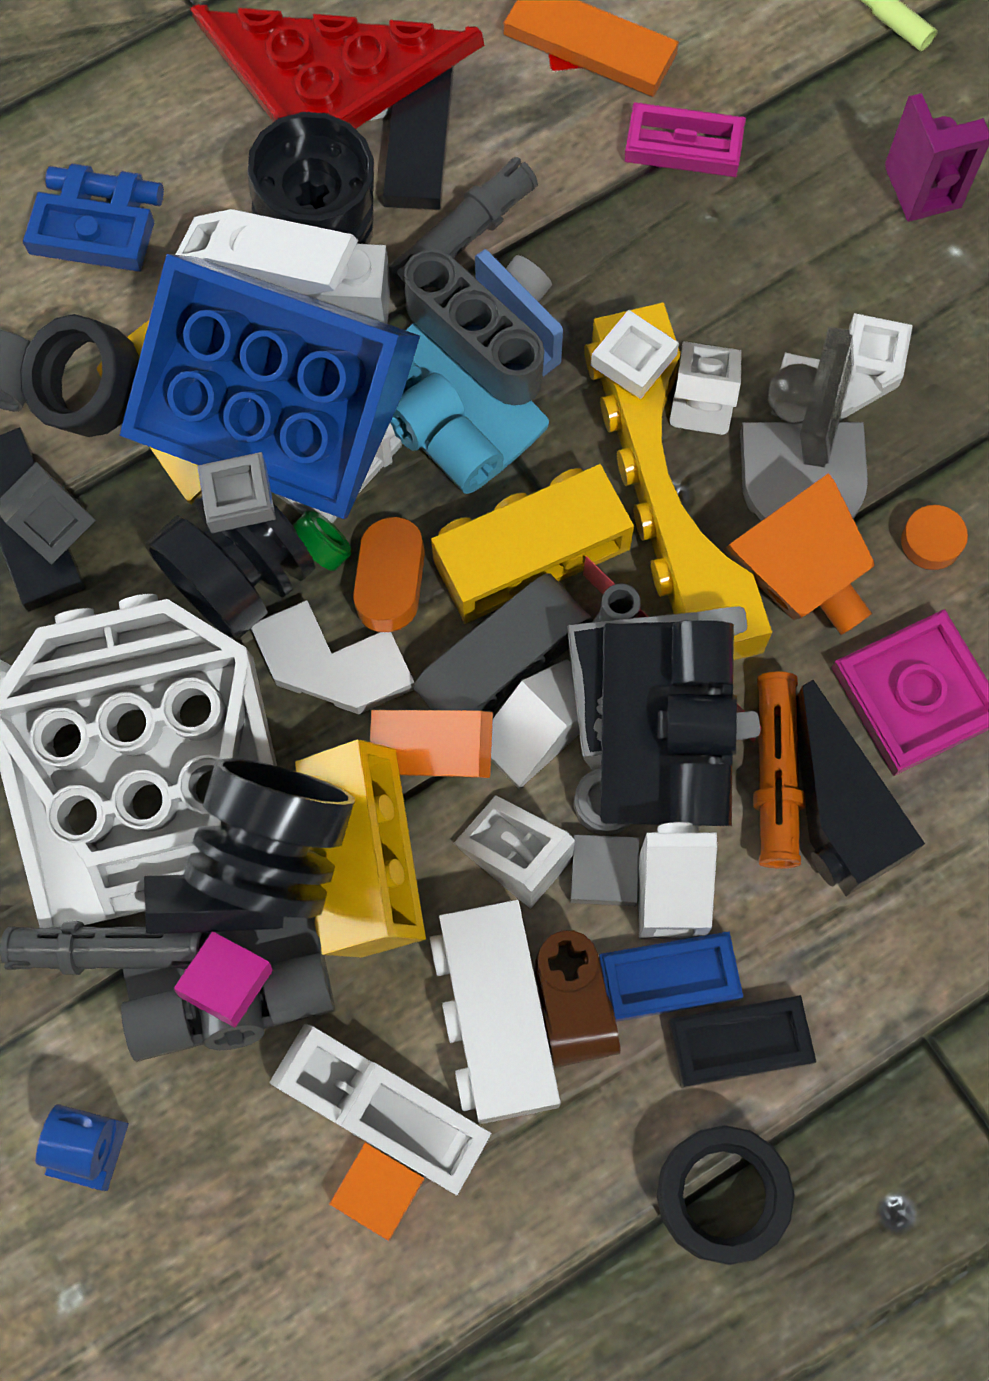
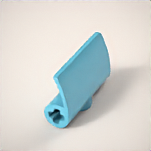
(460, 420)

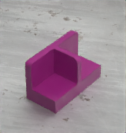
(934, 160)

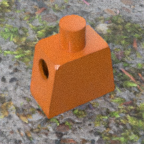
(809, 556)

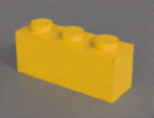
(529, 536)
(374, 883)

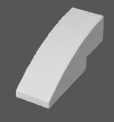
(380, 1108)

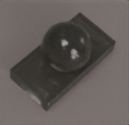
(816, 395)

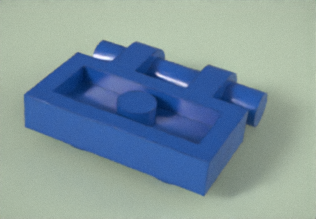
(90, 230)

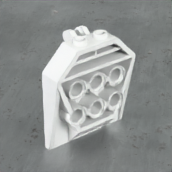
(90, 675)

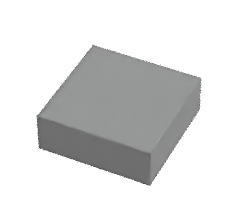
(236, 492)
(605, 870)

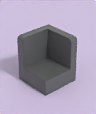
(44, 513)

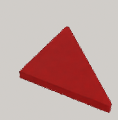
(332, 59)

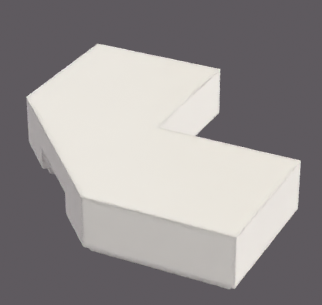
(878, 360)
(350, 678)

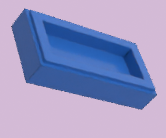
(671, 976)

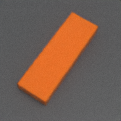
(594, 41)

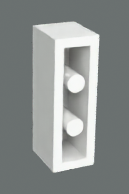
(495, 1013)

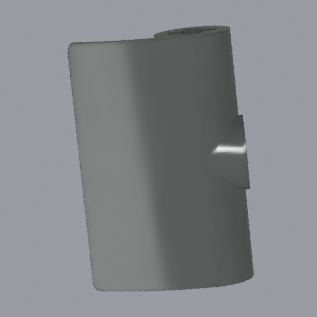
(297, 989)

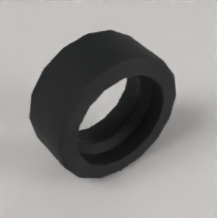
(45, 366)
(776, 1183)

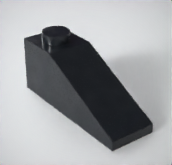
(848, 807)

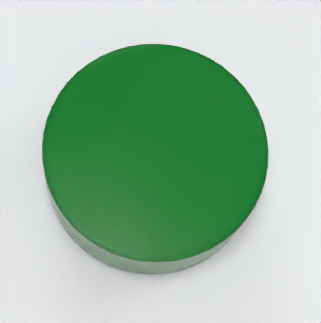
(322, 540)

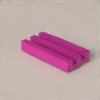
(684, 148)

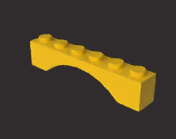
(687, 562)

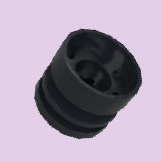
(314, 174)
(223, 567)
(265, 852)

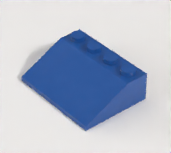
(266, 371)

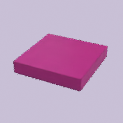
(917, 691)

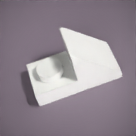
(706, 388)

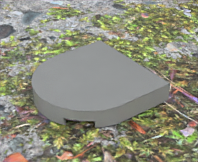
(776, 471)

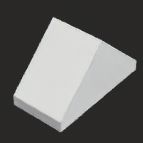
(535, 723)
(517, 849)

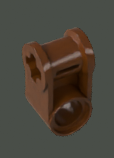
(579, 1011)

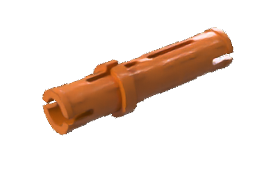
(778, 842)

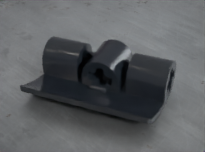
(668, 723)

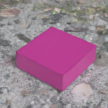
(223, 979)

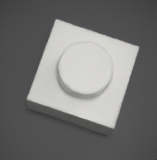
(634, 354)

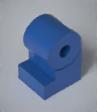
(80, 1146)

